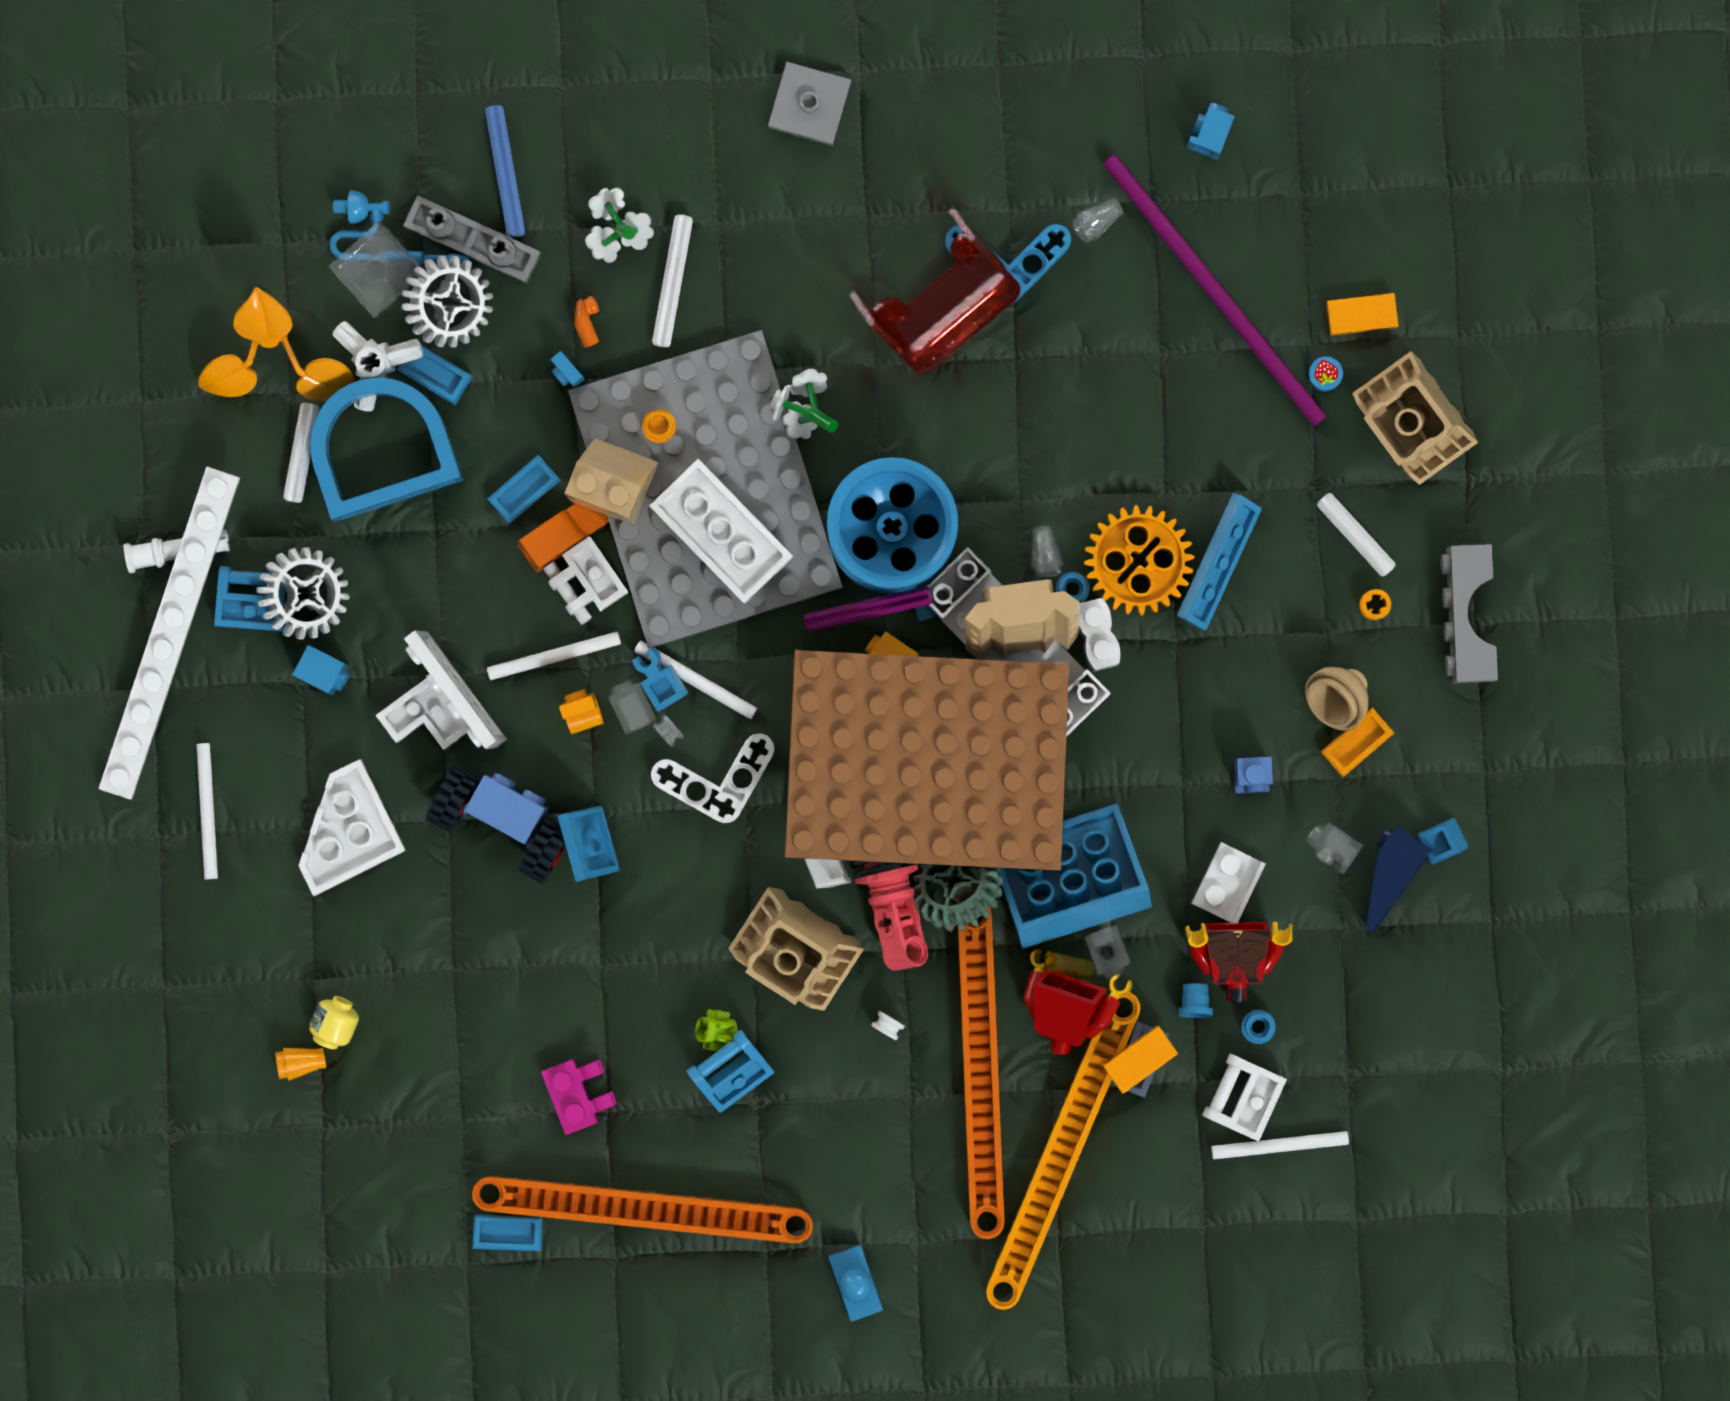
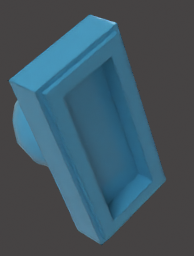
(855, 1283)

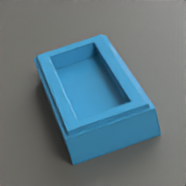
(437, 375)
(524, 489)
(507, 1232)

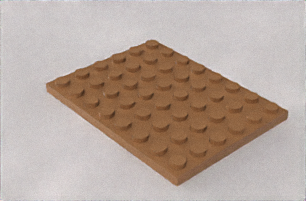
(927, 760)

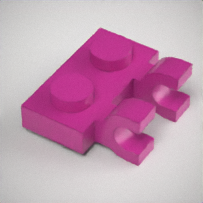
(571, 1097)

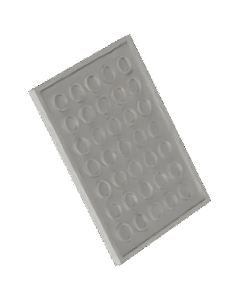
(726, 423)

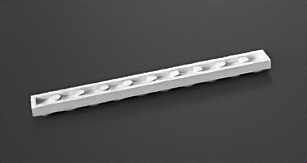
(169, 633)

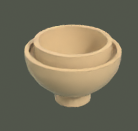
(1338, 697)

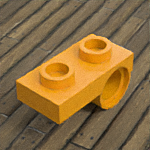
(581, 711)

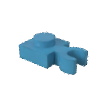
(661, 685)

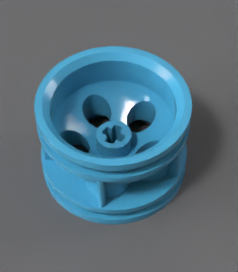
(875, 482)

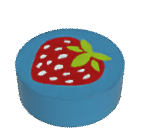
(1325, 374)

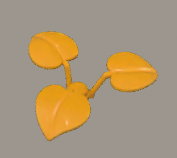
(267, 324)

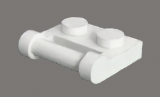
(1254, 1103)

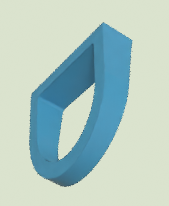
(319, 448)

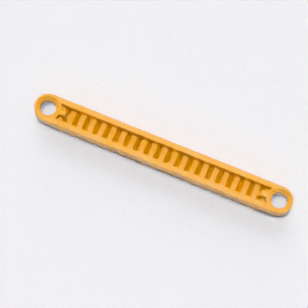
(1059, 1158)

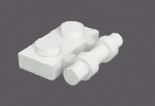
(595, 575)

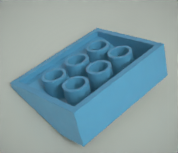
(1095, 883)

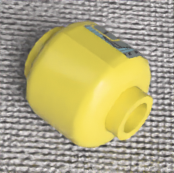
(333, 1022)

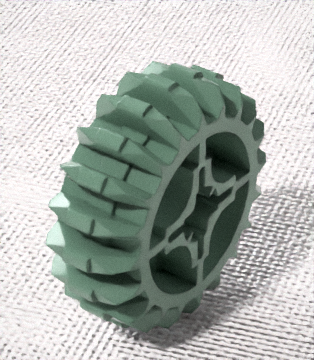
(964, 895)

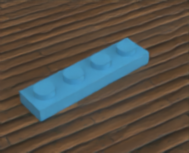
(1219, 561)

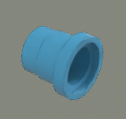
(1195, 1001)

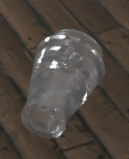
(1096, 220)
(1045, 555)

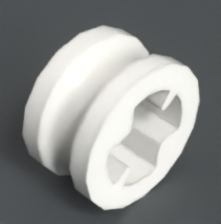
(887, 1025)

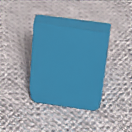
(1444, 840)

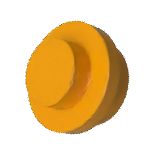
(659, 426)

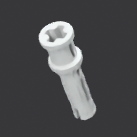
(159, 553)

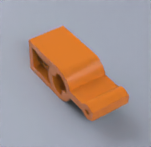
(559, 535)

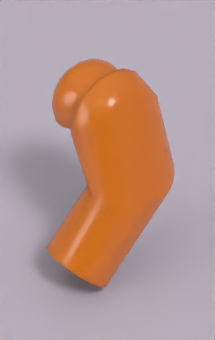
(583, 323)

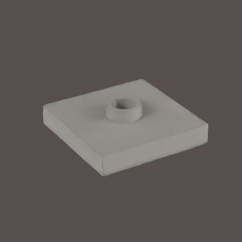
(809, 103)

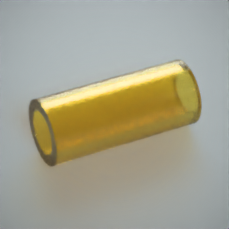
(1069, 965)

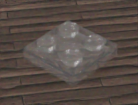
(375, 269)

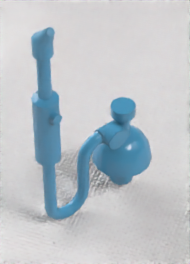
(358, 209)

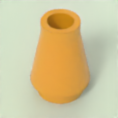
(299, 1062)

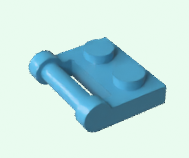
(242, 609)
(735, 1078)

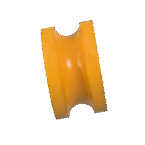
(1382, 612)

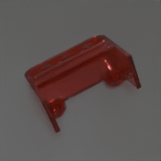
(949, 308)

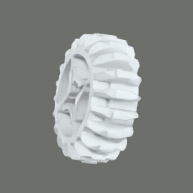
(446, 313)
(291, 585)

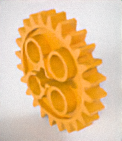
(1161, 580)

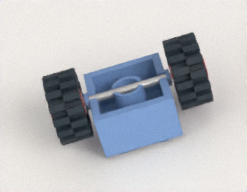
(507, 811)

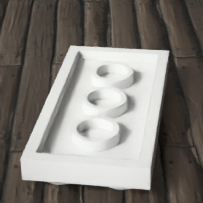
(721, 531)
(462, 701)

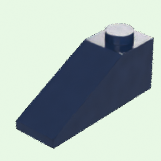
(1395, 867)

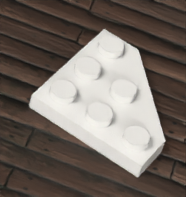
(348, 831)

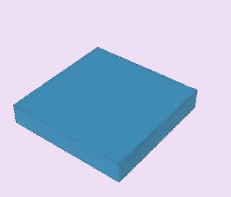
(588, 843)

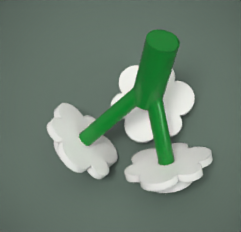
(633, 229)
(803, 418)

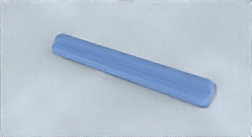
(505, 171)

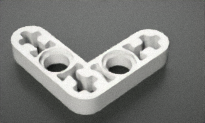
(727, 788)

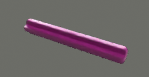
(868, 609)

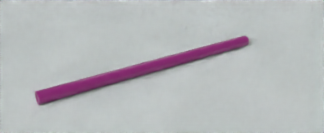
(1214, 290)

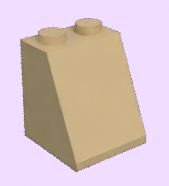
(611, 481)

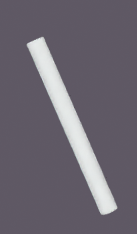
(554, 655)
(701, 683)
(207, 811)
(1280, 1145)

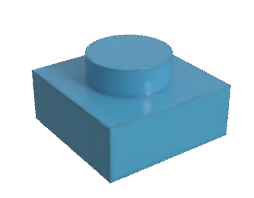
(565, 371)

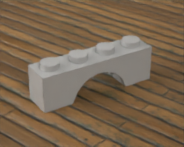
(1470, 657)

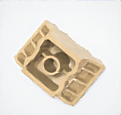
(1414, 418)
(1021, 619)
(794, 950)

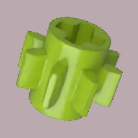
(715, 1029)

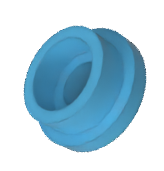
(1079, 580)
(1268, 1031)

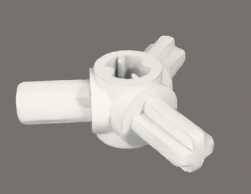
(389, 357)

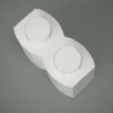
(1100, 645)

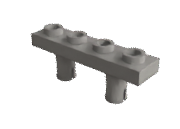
(472, 239)

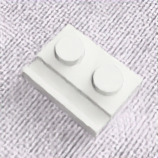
(1228, 883)

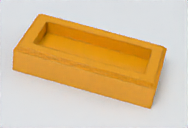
(1362, 314)
(1356, 744)
(1140, 1059)

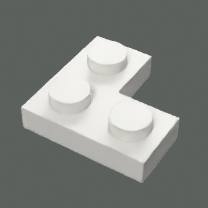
(420, 707)

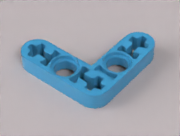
(1025, 279)

